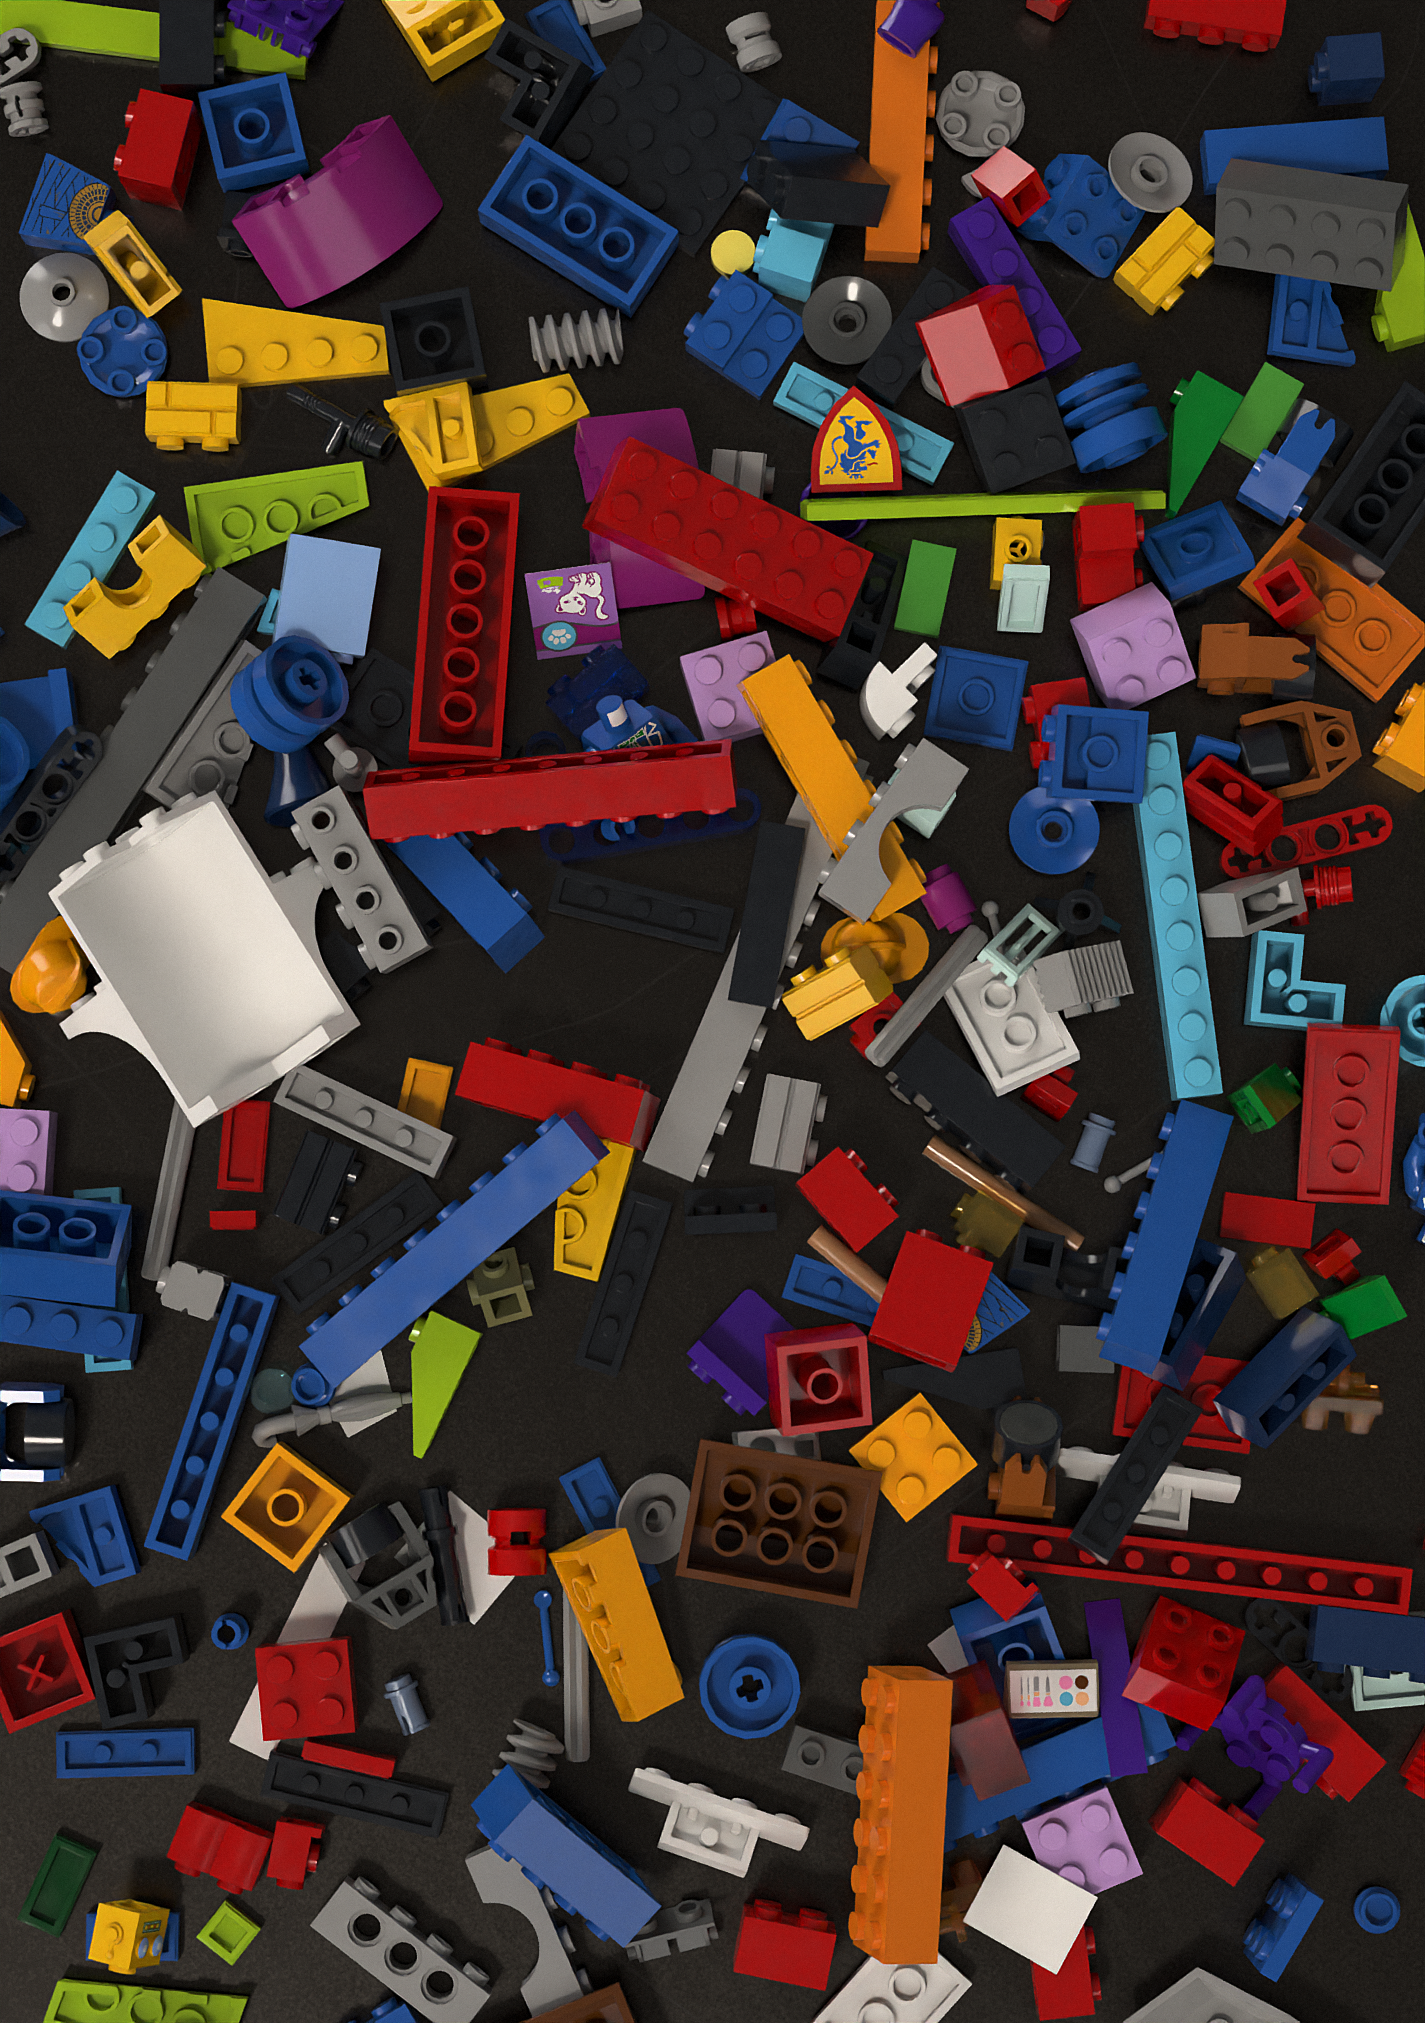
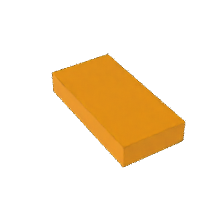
(425, 1091)

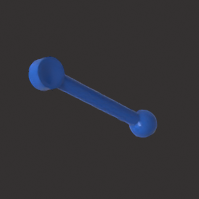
(543, 1600)

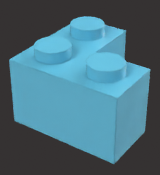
(791, 256)
(1275, 990)

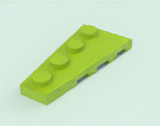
(259, 512)
(118, 2003)

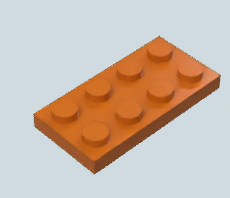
(1360, 630)

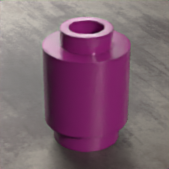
(948, 899)

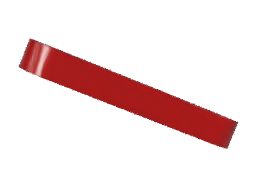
(1306, 847)

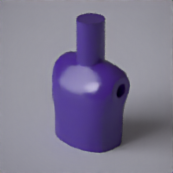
(911, 25)

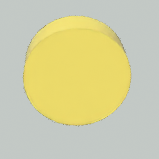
(732, 252)

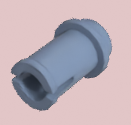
(1093, 1142)
(406, 1703)

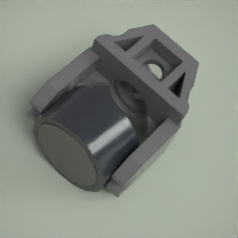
(365, 1537)

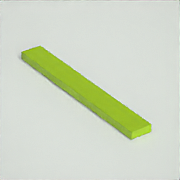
(134, 35)
(976, 503)

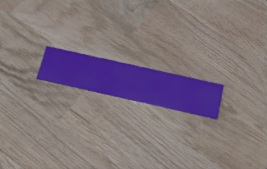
(1118, 1713)

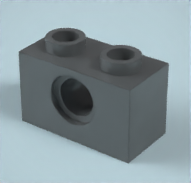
(823, 1757)

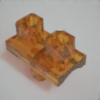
(1349, 1395)
(967, 1884)

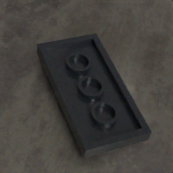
(382, 711)

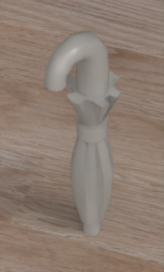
(351, 1409)

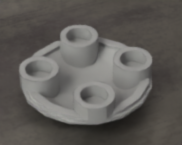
(980, 113)

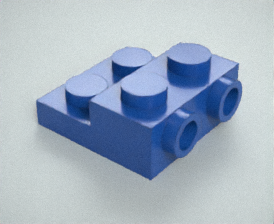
(744, 333)
(1094, 754)

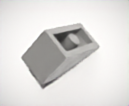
(1251, 903)

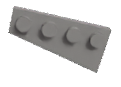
(209, 746)

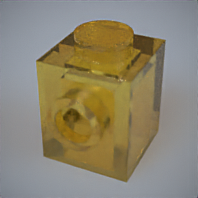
(984, 1223)
(1280, 1281)

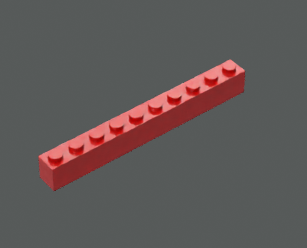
(1187, 1565)

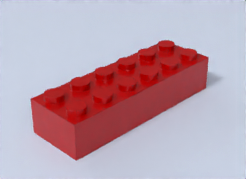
(727, 540)
(463, 626)

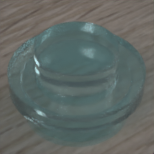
(271, 1391)

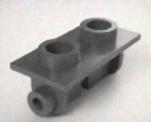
(688, 1922)

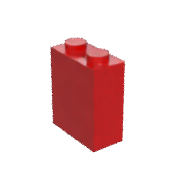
(930, 1300)

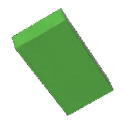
(1261, 412)
(925, 589)

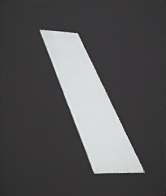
(311, 1618)

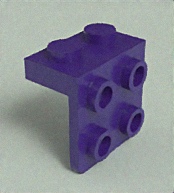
(735, 1351)

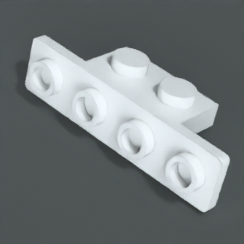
(1169, 1503)
(711, 1826)

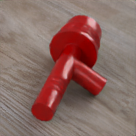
(1330, 887)

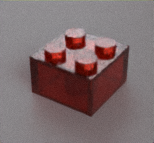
(983, 1735)

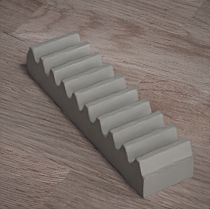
(366, 1120)

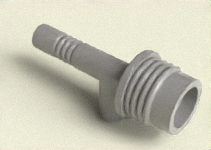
(350, 764)

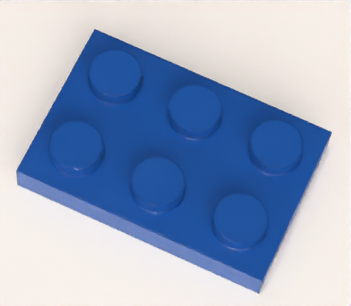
(1282, 1927)

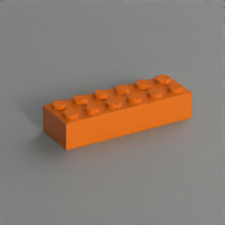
(901, 1814)

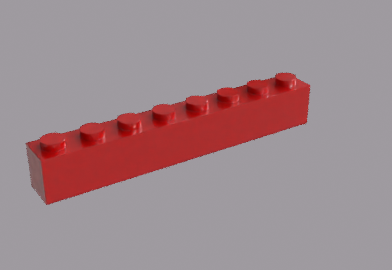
(551, 790)

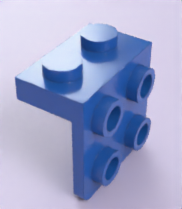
(1084, 214)

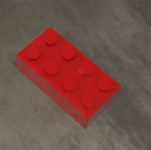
(540, 1087)

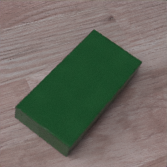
(57, 1885)

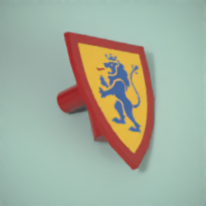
(855, 449)

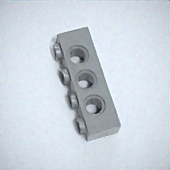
(374, 1953)

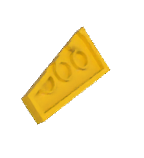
(285, 347)
(512, 422)
(589, 1214)

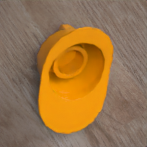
(895, 942)
(51, 972)

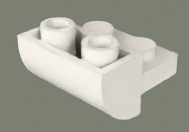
(888, 696)

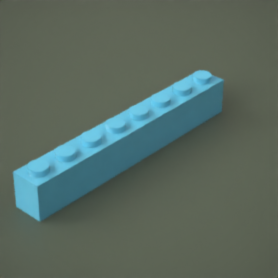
(1175, 925)

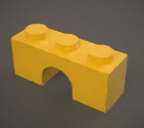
(115, 617)

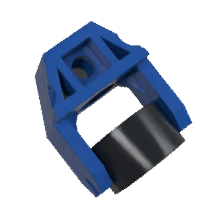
(1309, 440)
(47, 1431)

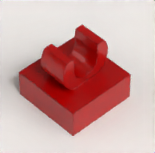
(1051, 1093)
(1333, 1257)

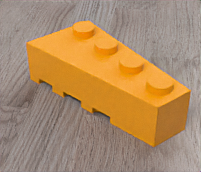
(619, 1622)

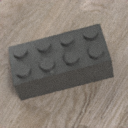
(1311, 224)

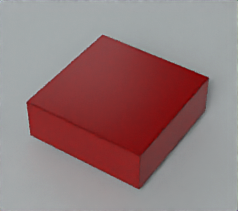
(235, 1220)

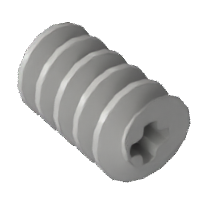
(577, 340)
(532, 1753)

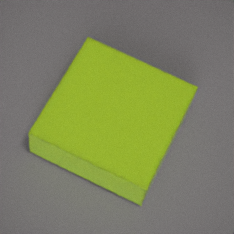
(229, 1932)

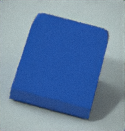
(1205, 745)

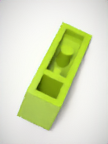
(1402, 311)
(438, 1364)

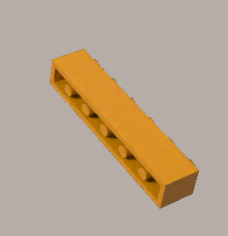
(825, 772)

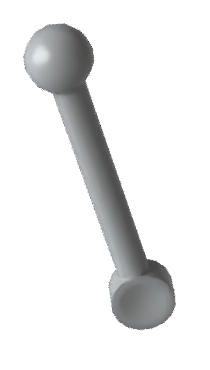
(990, 909)
(1113, 1183)

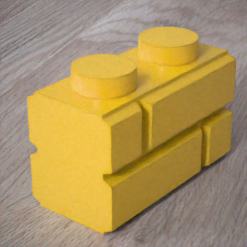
(1165, 262)
(132, 263)
(193, 414)
(836, 992)

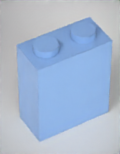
(327, 594)

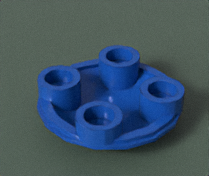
(122, 352)

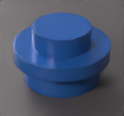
(311, 1387)
(1376, 1909)

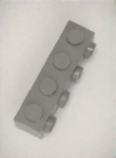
(361, 880)

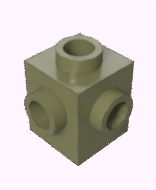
(502, 1287)

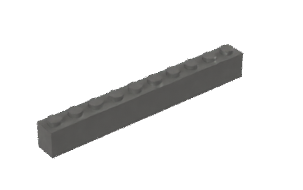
(130, 752)

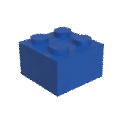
(254, 132)

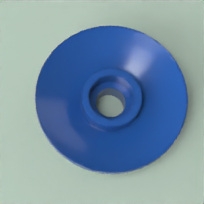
(1053, 856)

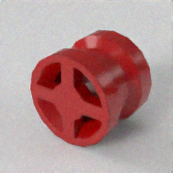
(734, 618)

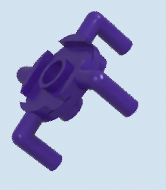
(1265, 1741)

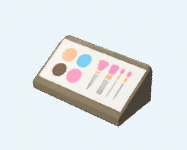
(1051, 1689)

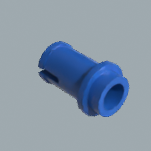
(240, 1627)

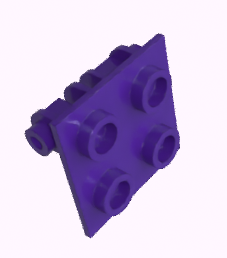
(295, 19)

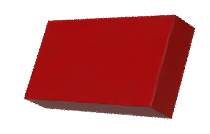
(244, 1147)
(1266, 1220)
(349, 1757)

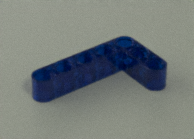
(673, 834)

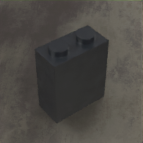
(817, 183)

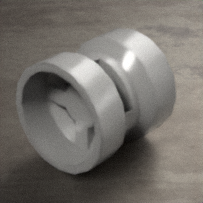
(753, 42)

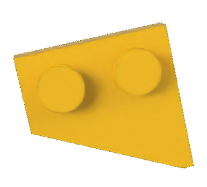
(441, 428)

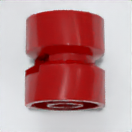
(517, 1558)

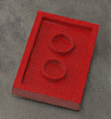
(1210, 1377)

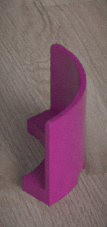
(341, 218)
(635, 578)

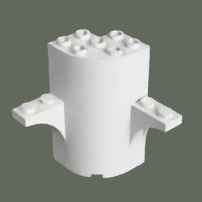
(202, 956)

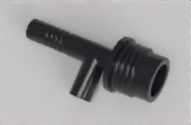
(365, 432)

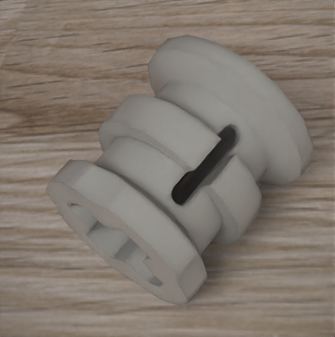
(24, 108)

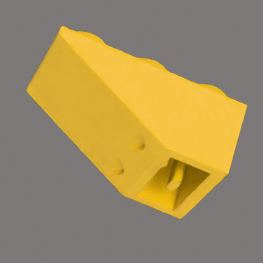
(446, 31)

